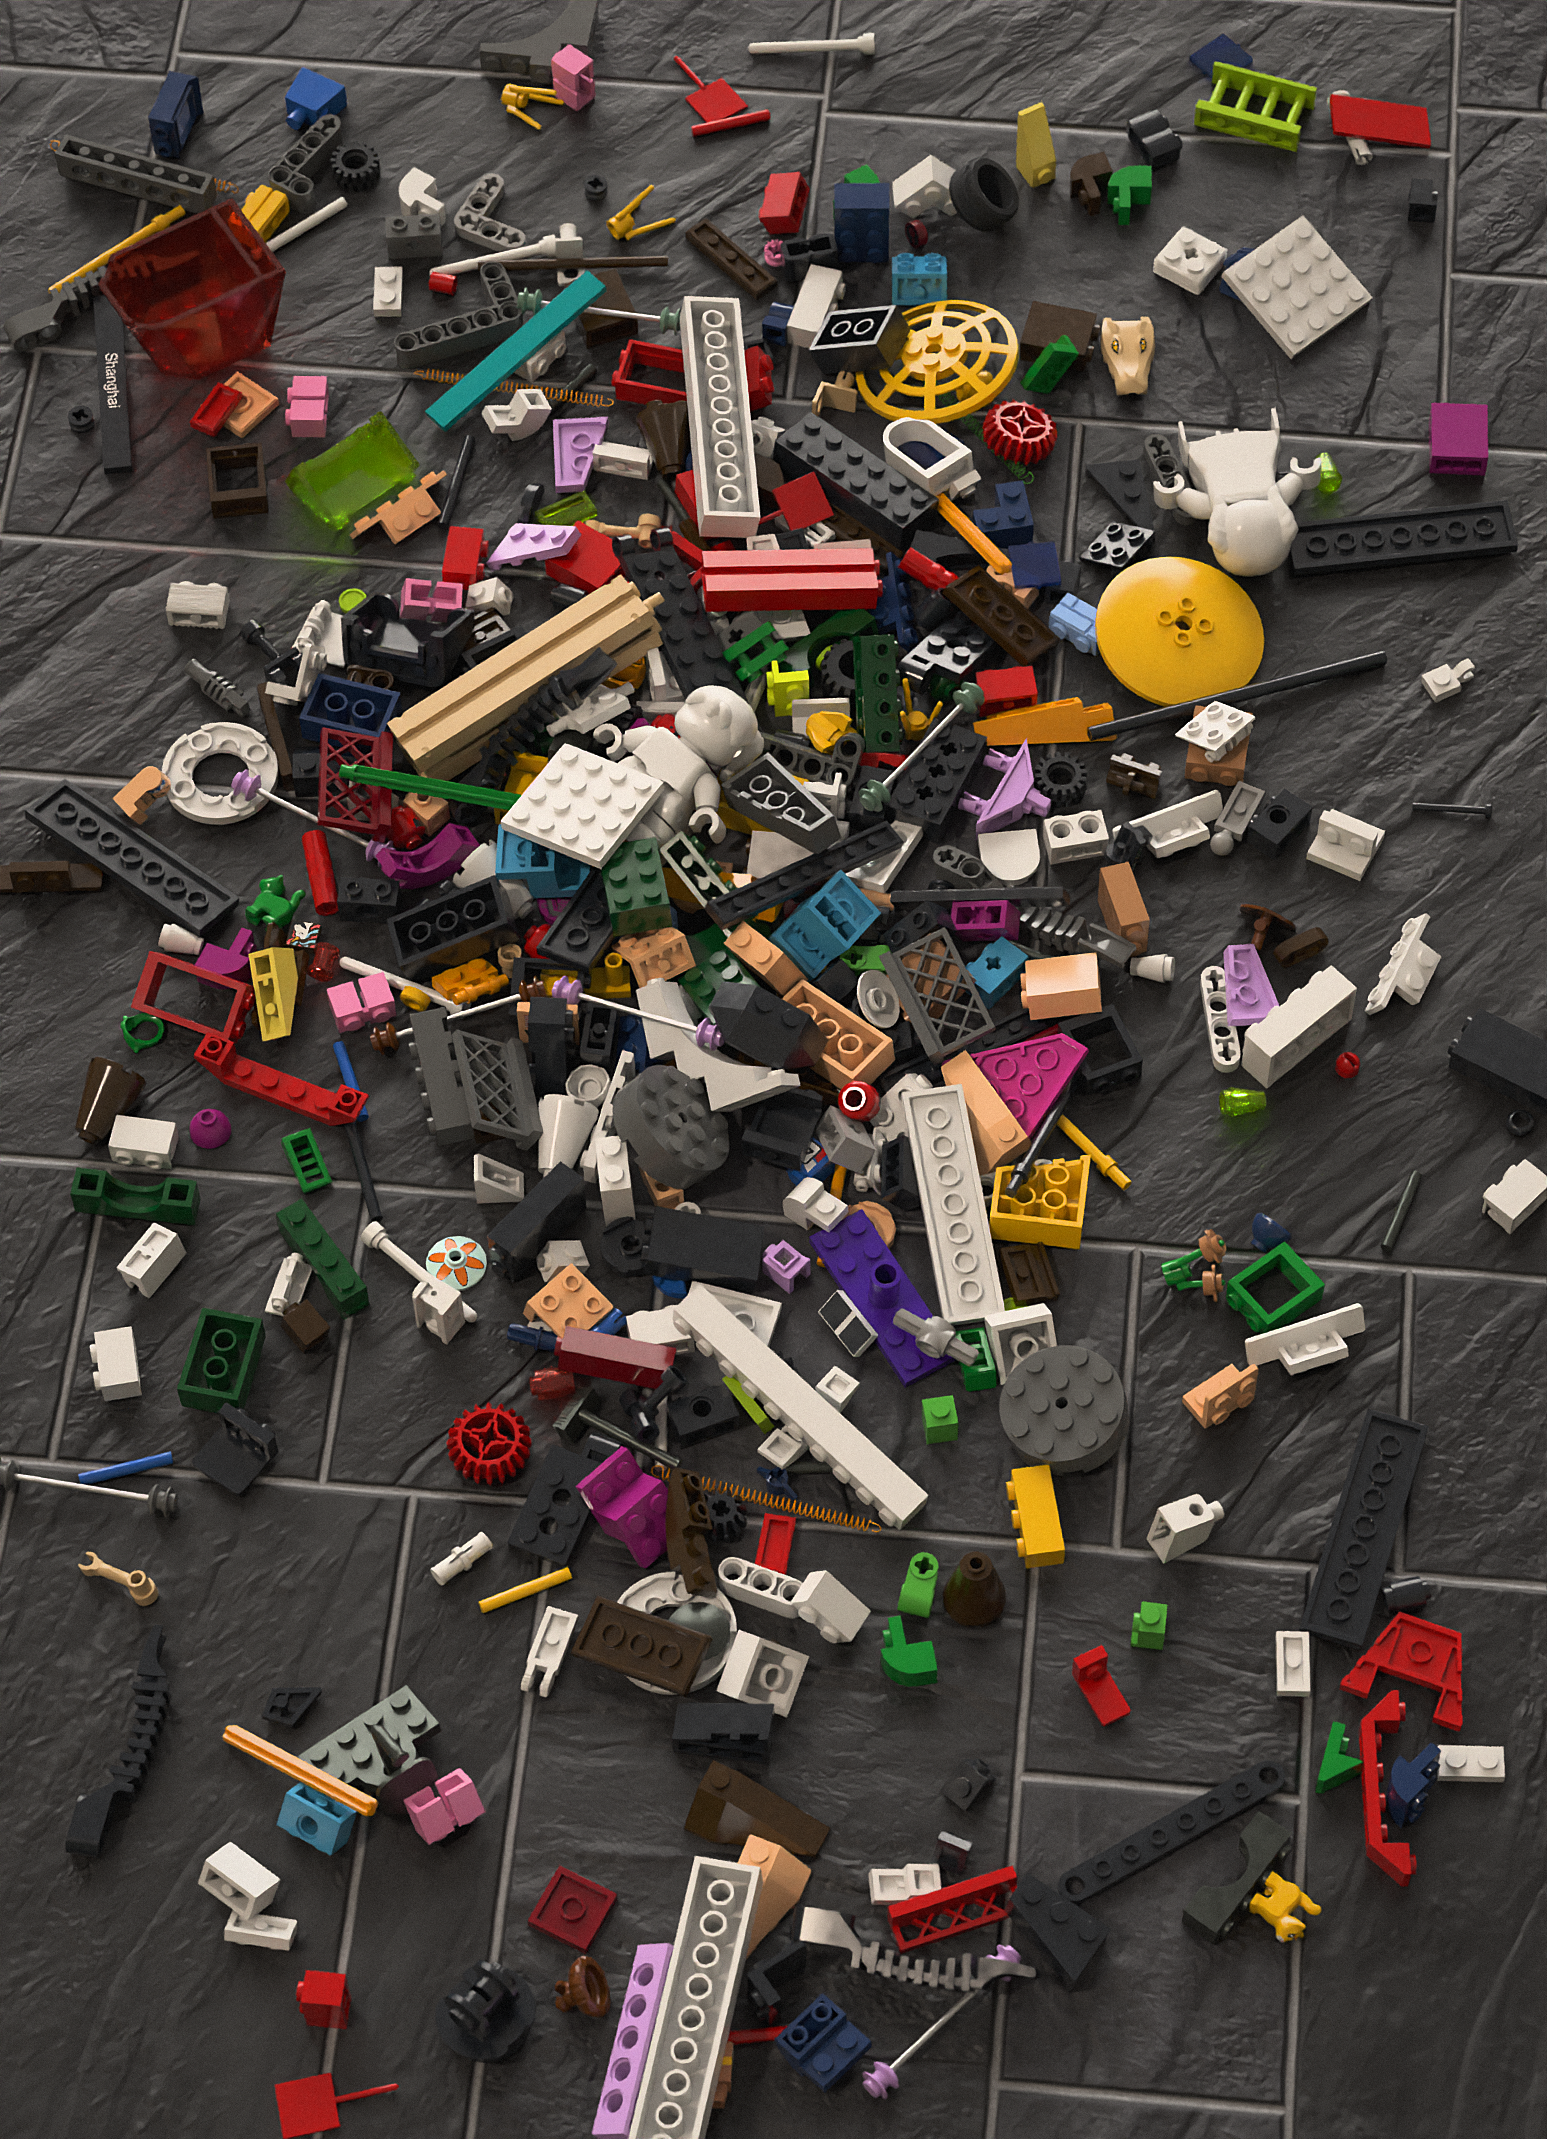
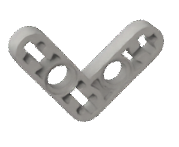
(480, 221)

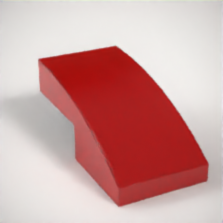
(879, 759)

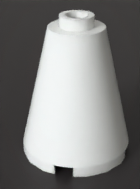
(481, 865)
(564, 1129)

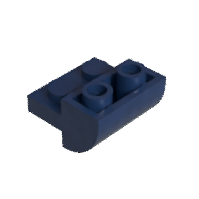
(1410, 1784)
(822, 2043)

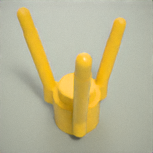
(517, 97)
(622, 223)
(915, 722)

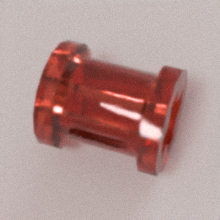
(323, 962)

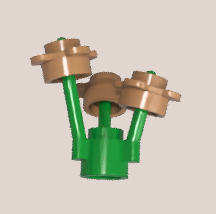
(1178, 1270)

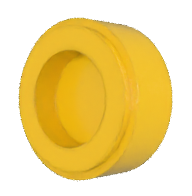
(415, 998)

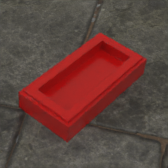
(216, 409)
(775, 1542)

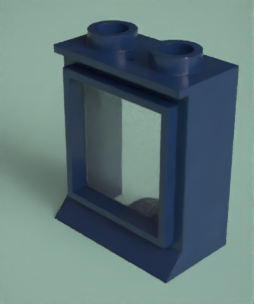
(175, 113)

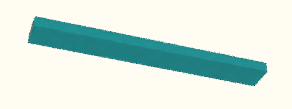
(516, 351)

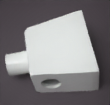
(1182, 1526)

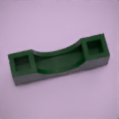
(841, 626)
(102, 1194)
(333, 1270)

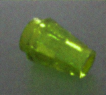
(1330, 475)
(1240, 1101)

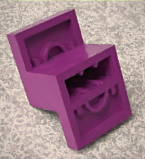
(628, 1505)

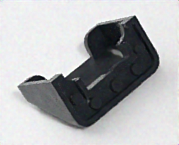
(402, 646)

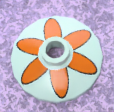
(461, 1273)

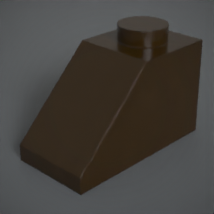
(768, 478)

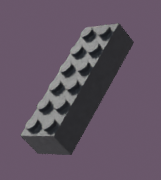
(856, 480)

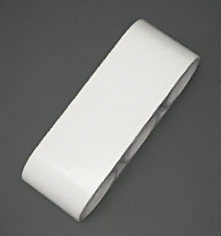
(753, 1576)

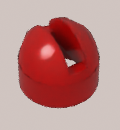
(1345, 1068)

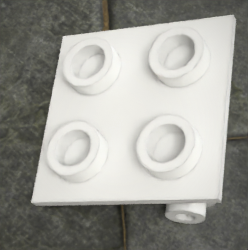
(323, 630)
(1217, 729)

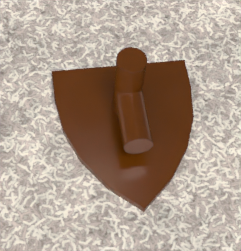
(1262, 925)

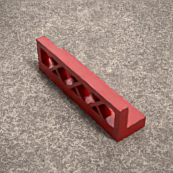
(948, 1899)

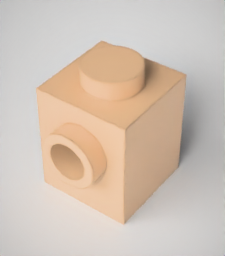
(430, 809)

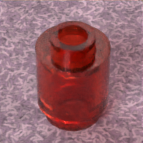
(551, 1383)

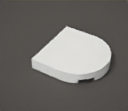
(1010, 855)

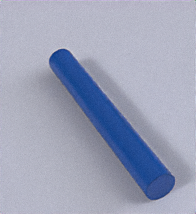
(348, 1073)
(126, 1468)

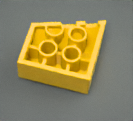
(1045, 1207)

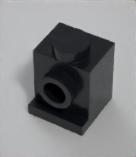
(1422, 201)

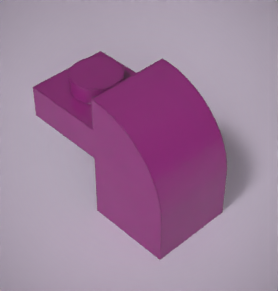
(231, 962)

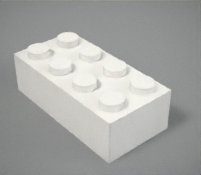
(1298, 1026)

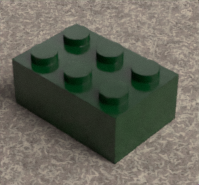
(636, 888)
(706, 978)
(221, 1360)

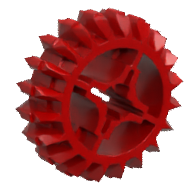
(1019, 432)
(478, 1431)

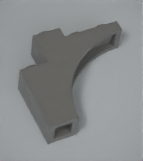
(535, 52)

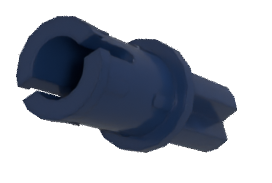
(535, 1337)

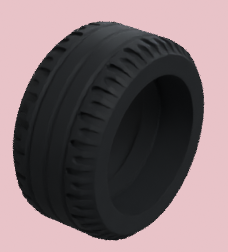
(1000, 198)

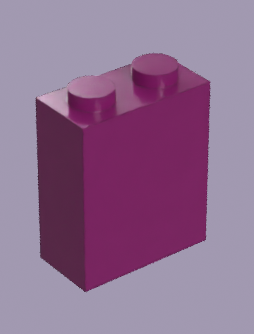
(1458, 438)

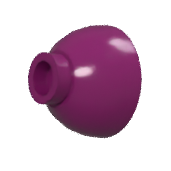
(210, 1128)

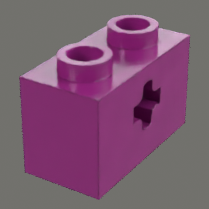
(985, 920)

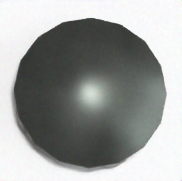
(707, 1620)

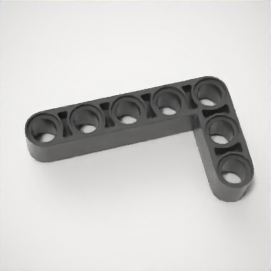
(468, 330)

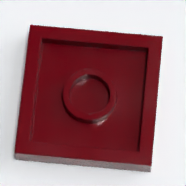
(572, 1909)

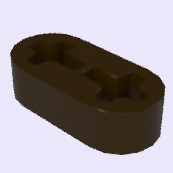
(1301, 947)

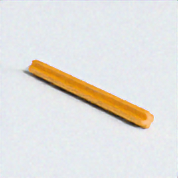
(973, 535)
(300, 1770)

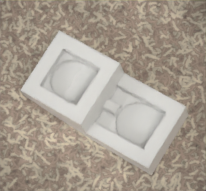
(898, 1885)

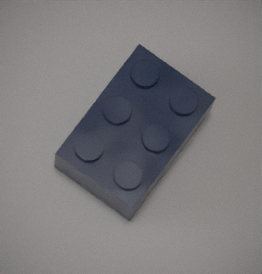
(862, 222)
(348, 708)

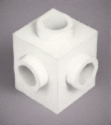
(764, 436)

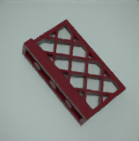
(380, 797)

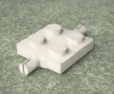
(593, 710)

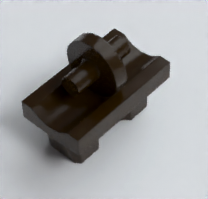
(1134, 776)

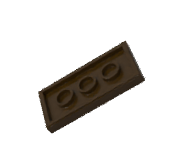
(1001, 616)
(641, 1646)

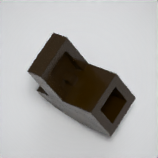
(1088, 178)

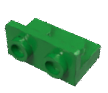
(1050, 366)

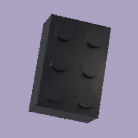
(859, 339)

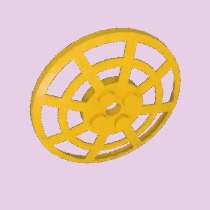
(928, 367)

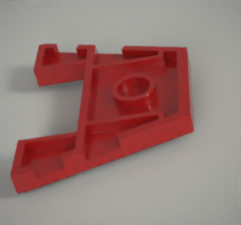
(1418, 1654)

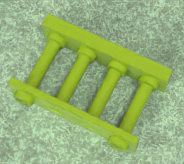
(1250, 125)

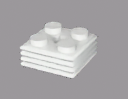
(1190, 260)

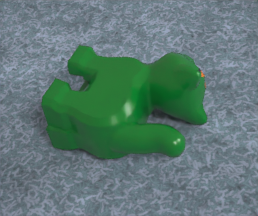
(270, 906)

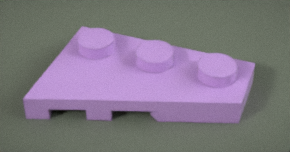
(574, 450)
(532, 541)
(1247, 986)

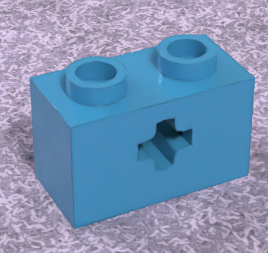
(997, 970)

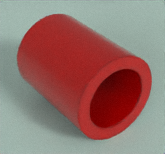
(443, 283)

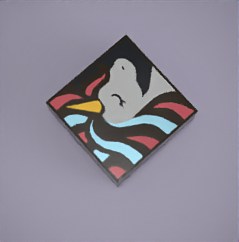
(303, 936)

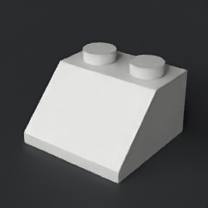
(1017, 1335)
(762, 1672)

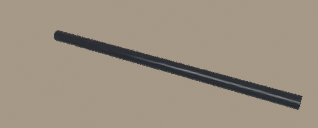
(1237, 695)

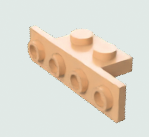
(407, 514)

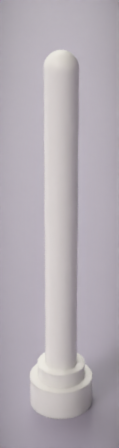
(864, 44)
(545, 248)
(400, 983)
(375, 1237)

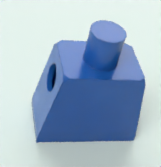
(312, 98)

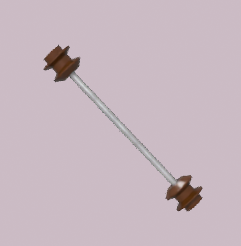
(391, 1038)

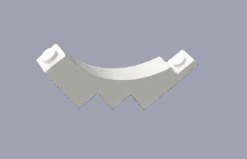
(727, 1081)

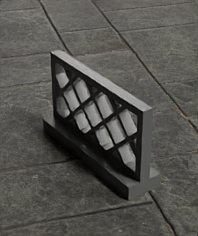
(912, 999)
(515, 1088)

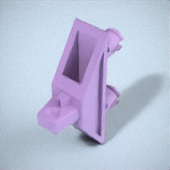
(1013, 795)

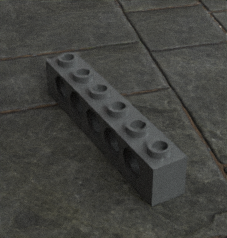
(135, 174)

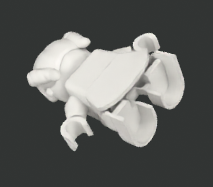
(1239, 495)
(712, 728)

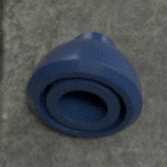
(1268, 1233)

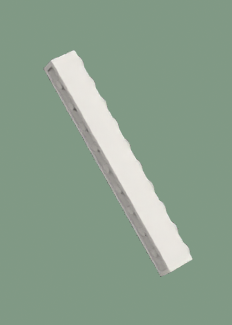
(799, 1408)

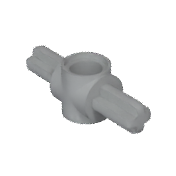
(935, 1337)

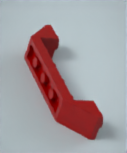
(307, 1099)
(1390, 1857)

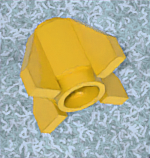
(827, 729)

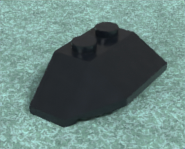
(766, 1027)

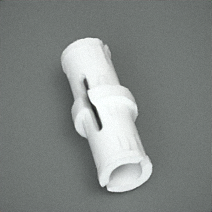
(461, 1558)

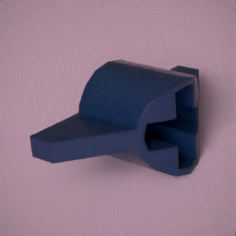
(777, 1482)

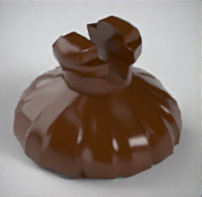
(585, 1989)

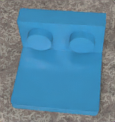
(918, 279)

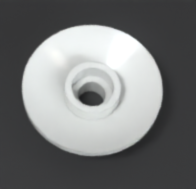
(878, 999)

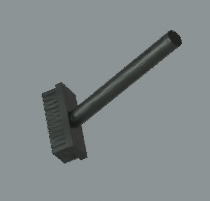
(581, 1413)

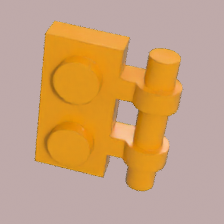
(469, 981)

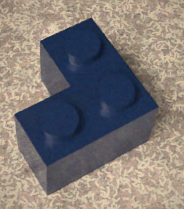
(1010, 519)

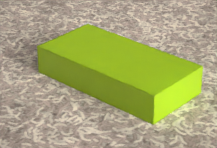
(749, 1404)

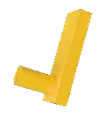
(606, 982)

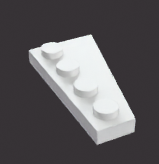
(789, 624)
(605, 1127)

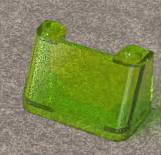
(353, 472)

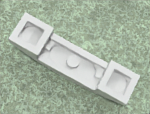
(781, 1447)

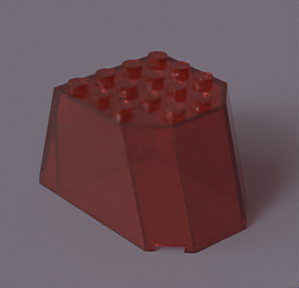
(198, 292)

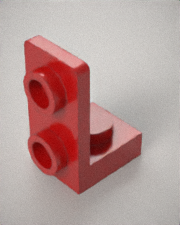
(1099, 1687)

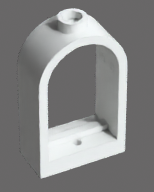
(942, 474)

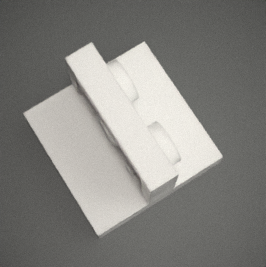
(661, 679)
(1345, 844)

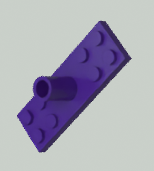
(878, 1289)

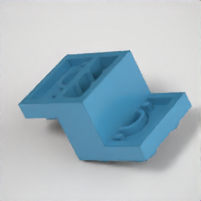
(546, 870)
(825, 925)

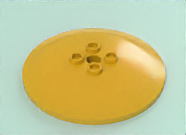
(1170, 664)

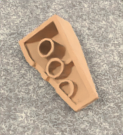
(993, 1127)
(782, 1884)

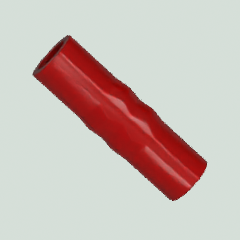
(925, 570)
(320, 872)

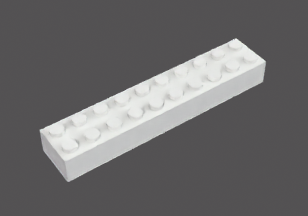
(719, 417)
(698, 2001)

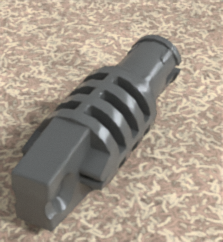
(217, 688)

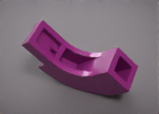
(431, 862)

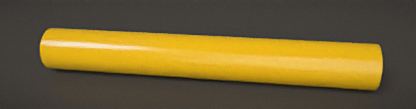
(525, 1590)

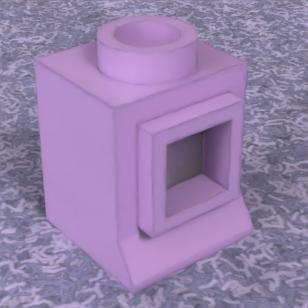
(783, 1264)

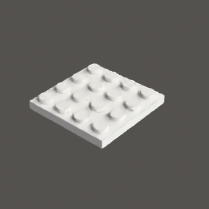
(1296, 287)
(582, 805)

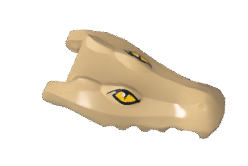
(1129, 353)

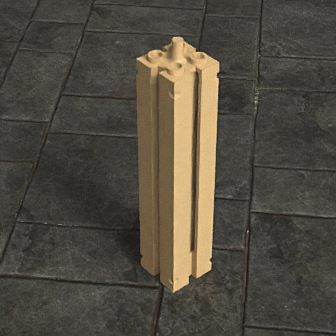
(451, 725)

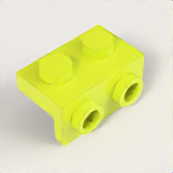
(785, 688)

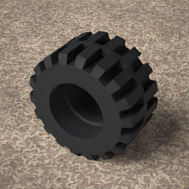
(834, 668)

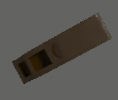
(685, 1529)

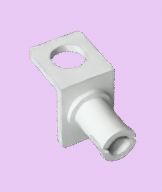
(568, 247)

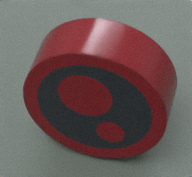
(916, 233)

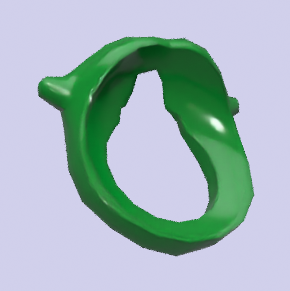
(131, 1022)

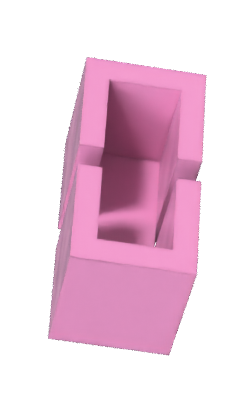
(573, 77)
(308, 404)
(417, 605)
(375, 997)
(437, 1816)

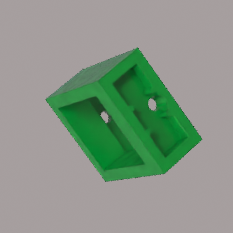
(1298, 1274)

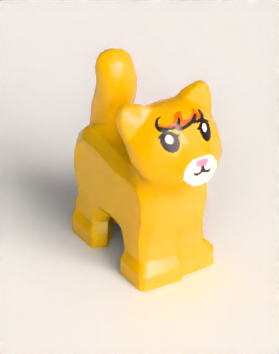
(1282, 1903)

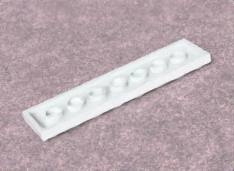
(952, 1204)

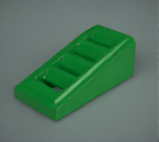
(299, 1139)
(978, 1376)

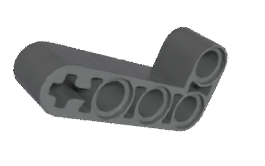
(293, 171)
(828, 762)

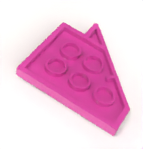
(1031, 1075)

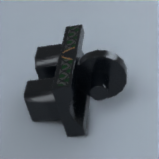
(1128, 846)

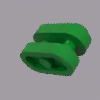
(752, 668)

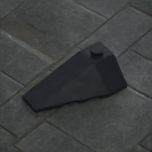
(307, 771)

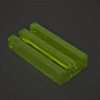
(568, 515)

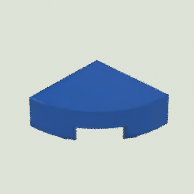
(670, 1287)

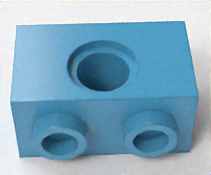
(316, 1818)

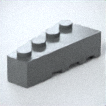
(782, 804)
(441, 1077)

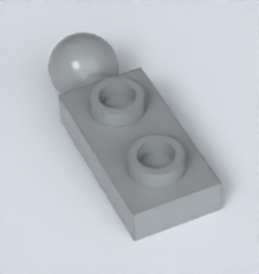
(1235, 817)

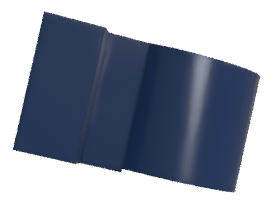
(777, 320)

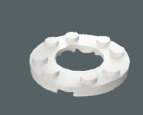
(214, 739)
(669, 1591)

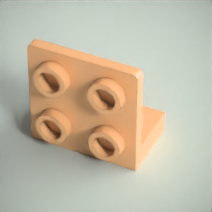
(655, 954)
(568, 1302)
(1222, 1394)

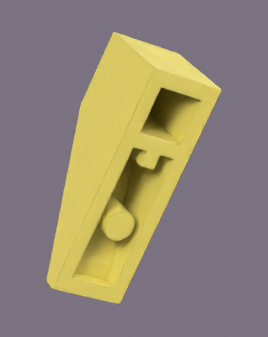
(1034, 146)
(275, 990)

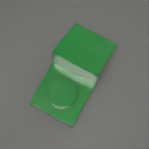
(1337, 1767)

